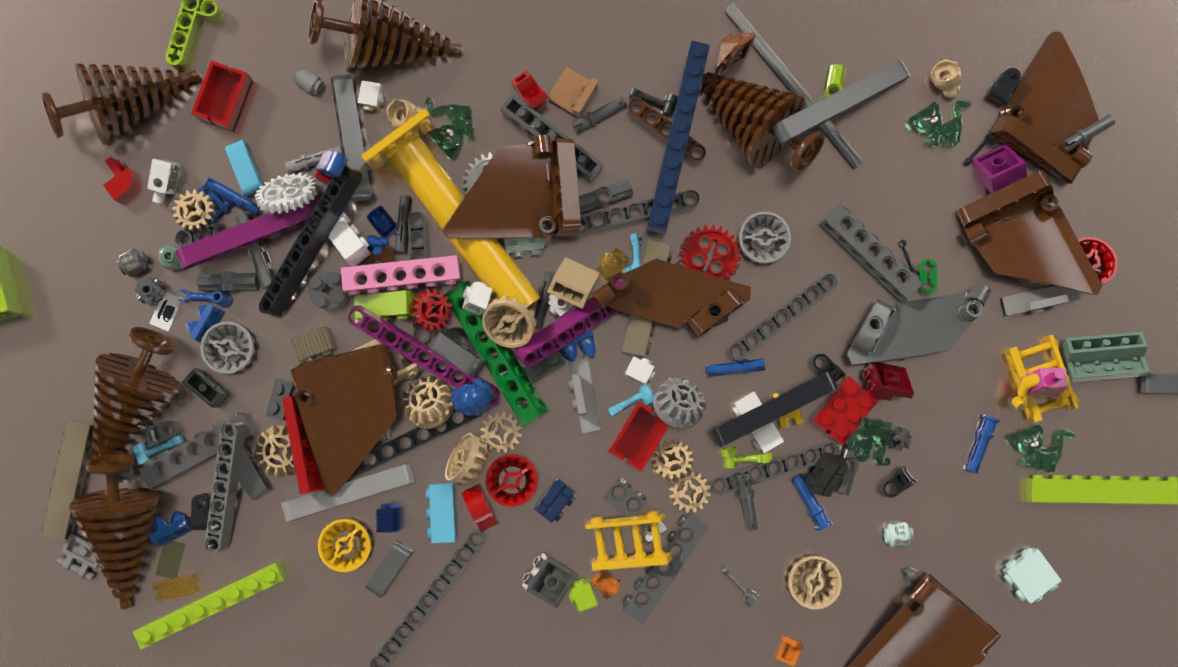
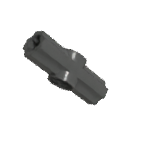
(615, 191)
(227, 281)
(846, 482)

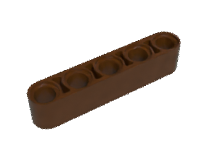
(661, 123)

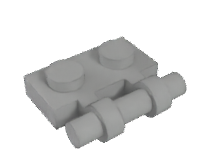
(78, 549)

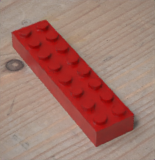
(304, 462)

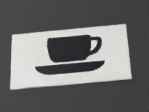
(166, 311)

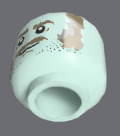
(898, 534)

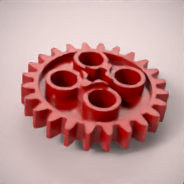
(694, 249)

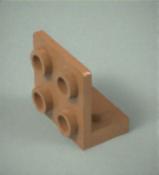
(573, 91)

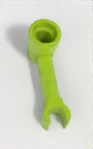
(731, 457)

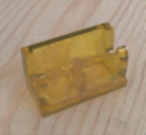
(176, 587)

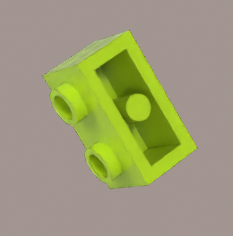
(583, 595)

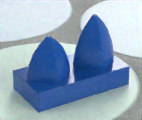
(209, 316)
(585, 343)
(165, 533)

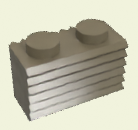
(313, 344)

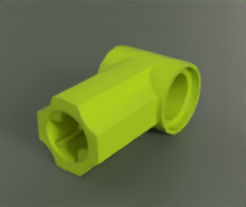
(835, 79)

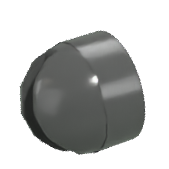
(910, 576)

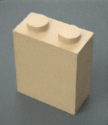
(573, 282)

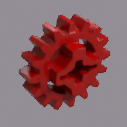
(424, 305)

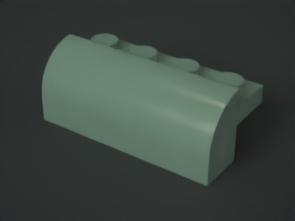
(1105, 356)

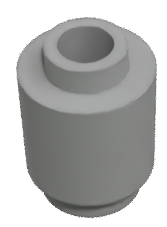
(308, 81)

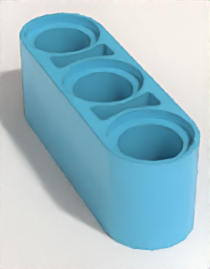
(243, 167)

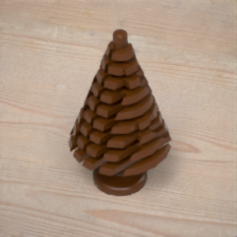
(380, 34)
(106, 99)
(751, 114)
(129, 391)
(116, 524)

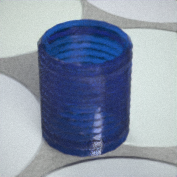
(381, 221)

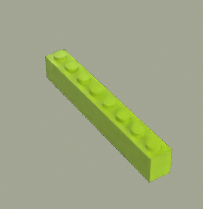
(1102, 491)
(210, 605)

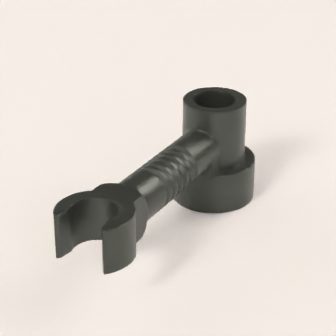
(667, 104)

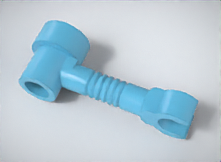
(636, 243)
(646, 394)
(142, 453)

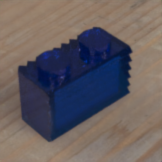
(387, 518)

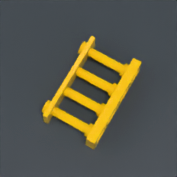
(1015, 360)
(621, 559)

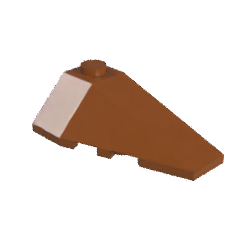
(733, 50)

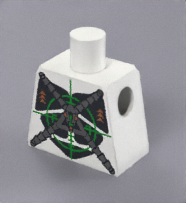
(163, 178)

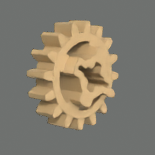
(190, 202)
(492, 434)
(676, 468)
(681, 493)

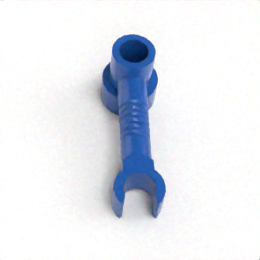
(376, 243)
(220, 298)

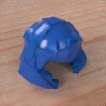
(472, 398)

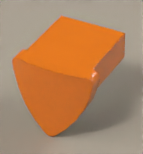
(606, 583)
(789, 650)

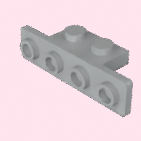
(1039, 299)
(584, 393)

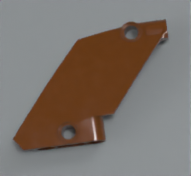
(673, 295)

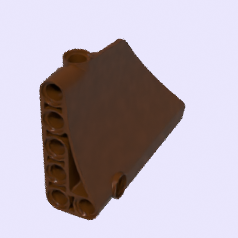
(1047, 109)
(521, 192)
(1028, 239)
(346, 409)
(934, 635)

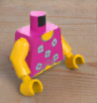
(1044, 383)

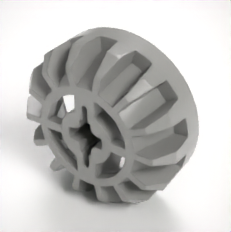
(781, 237)
(212, 343)
(675, 403)

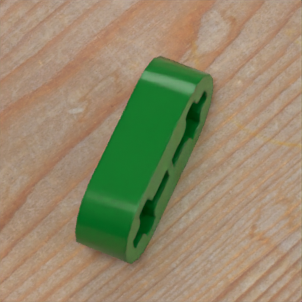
(932, 276)

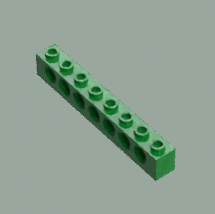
(498, 362)

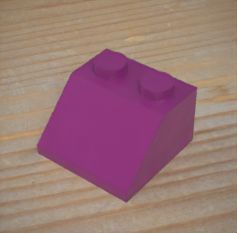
(1000, 168)

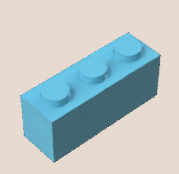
(441, 513)

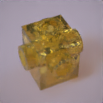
(613, 263)

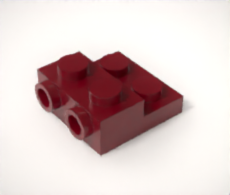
(888, 381)

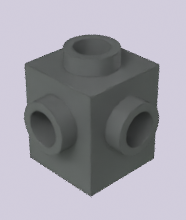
(156, 291)

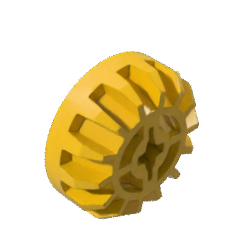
(334, 559)

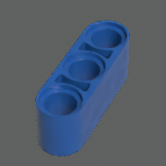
(331, 164)

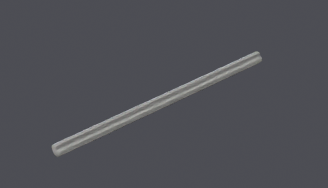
(792, 83)

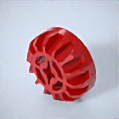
(1100, 255)
(497, 491)

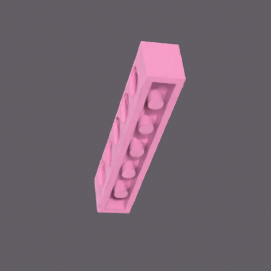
(351, 274)

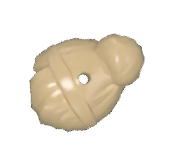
(947, 70)
(397, 110)

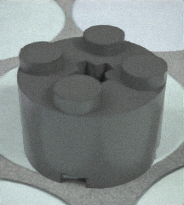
(318, 287)

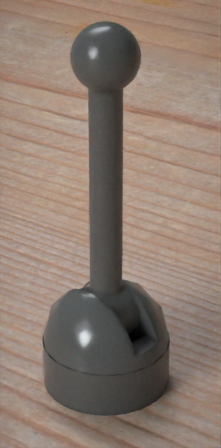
(749, 597)

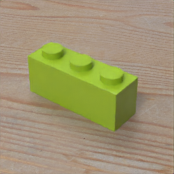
(387, 304)

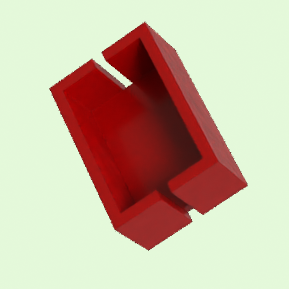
(221, 95)
(844, 410)
(639, 437)

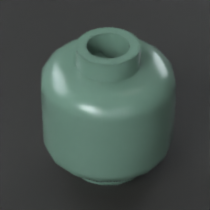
(164, 258)

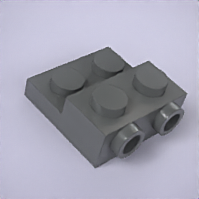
(549, 580)

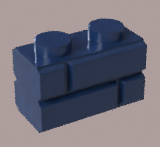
(555, 500)

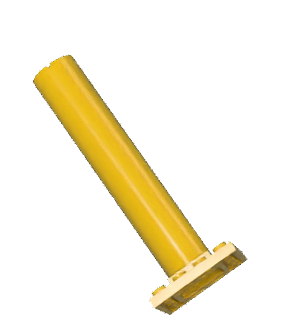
(441, 199)

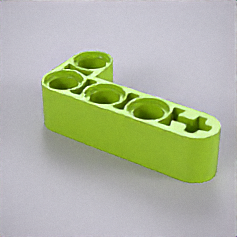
(190, 31)

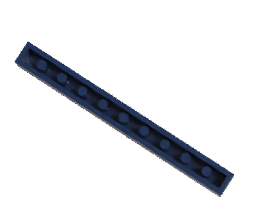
(678, 137)

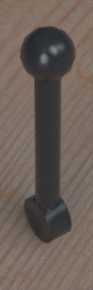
(988, 138)
(902, 244)

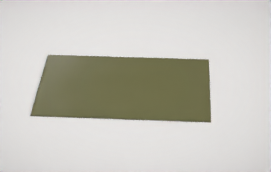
(170, 559)

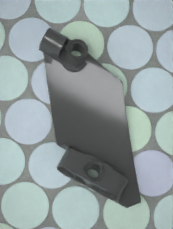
(916, 326)

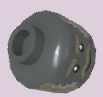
(132, 262)

